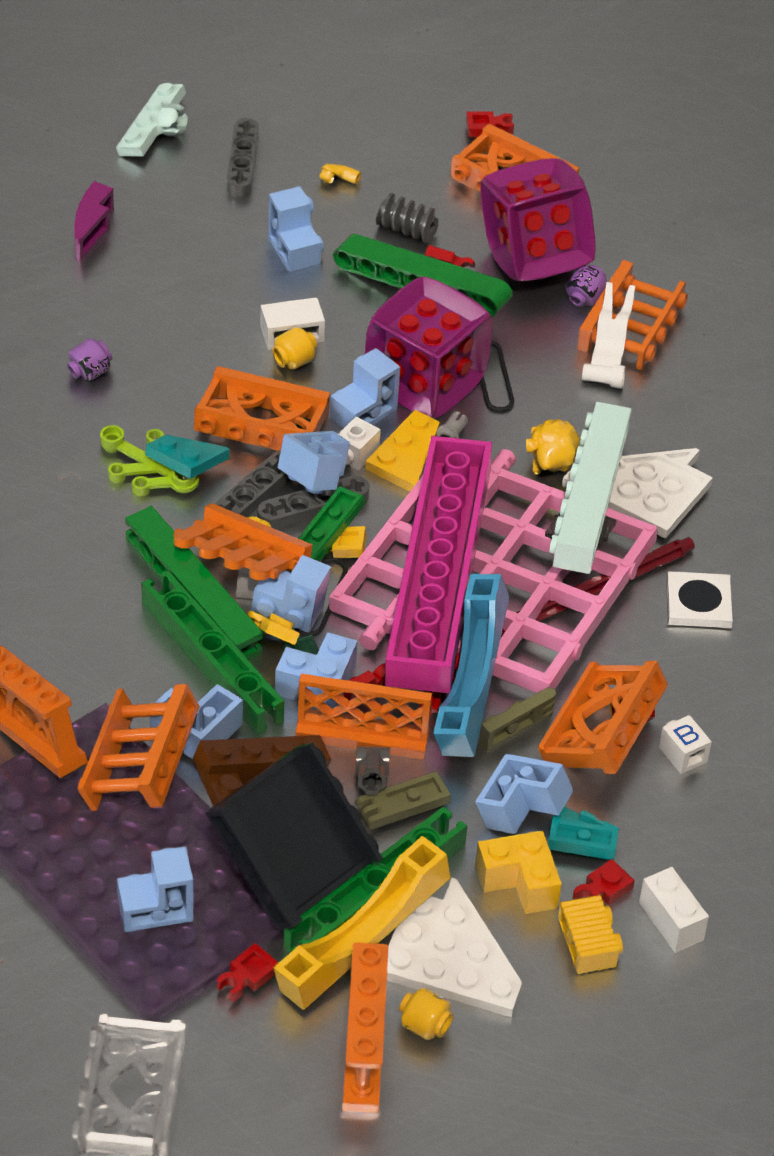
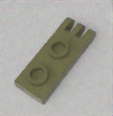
(517, 719)
(404, 800)

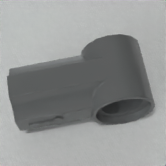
(372, 768)

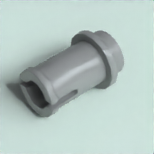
(452, 427)

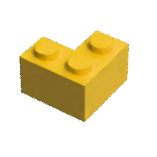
(521, 863)

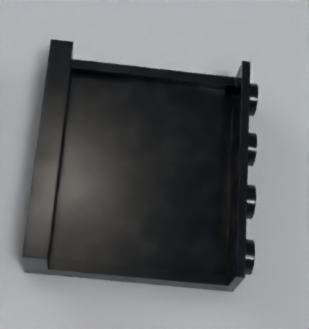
(293, 834)

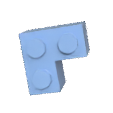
(292, 229)
(371, 393)
(314, 459)
(294, 595)
(334, 660)
(216, 718)
(522, 786)
(158, 896)

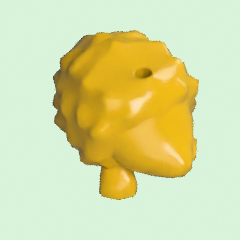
(553, 446)

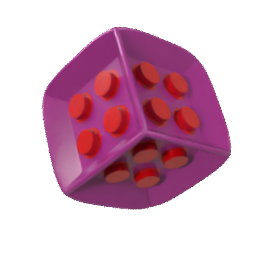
(538, 219)
(436, 340)

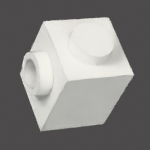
(363, 440)

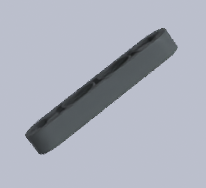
(244, 157)
(250, 487)
(314, 504)

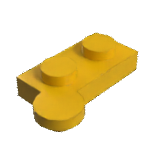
(275, 626)

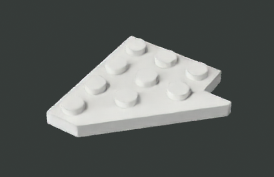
(657, 487)
(453, 954)

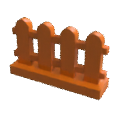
(249, 538)

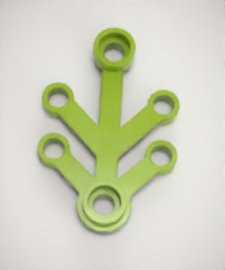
(113, 441)

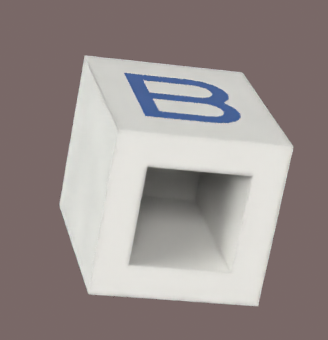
(685, 744)

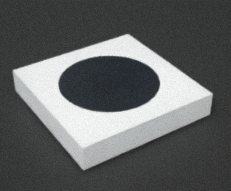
(699, 599)

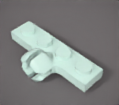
(156, 118)

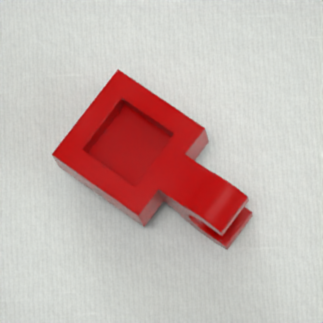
(449, 257)

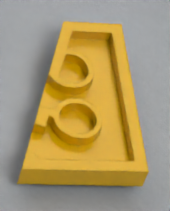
(404, 453)

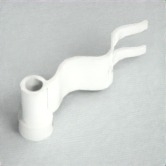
(610, 343)

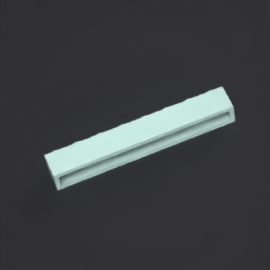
(590, 488)

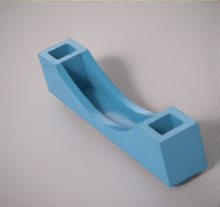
(463, 710)

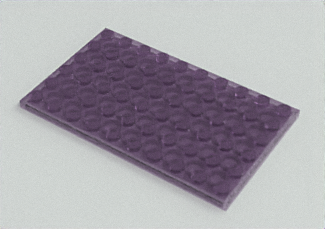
(71, 866)

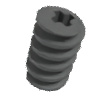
(407, 219)

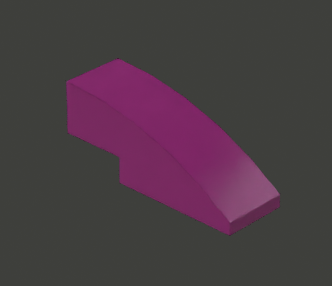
(92, 218)

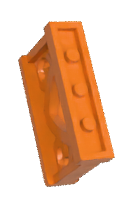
(502, 151)
(246, 391)
(37, 716)
(610, 742)

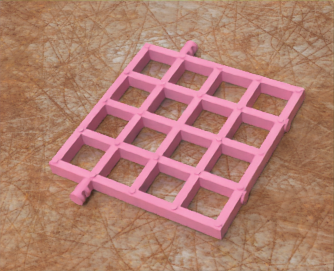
(542, 587)

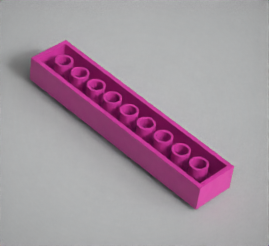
(438, 565)

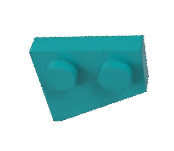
(186, 455)
(583, 835)

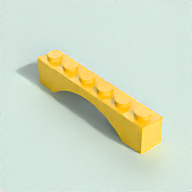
(319, 964)

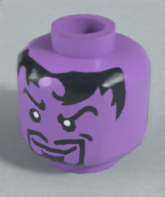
(586, 286)
(89, 360)

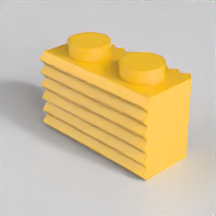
(589, 934)

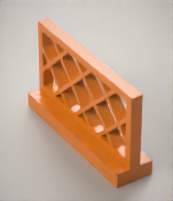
(361, 728)

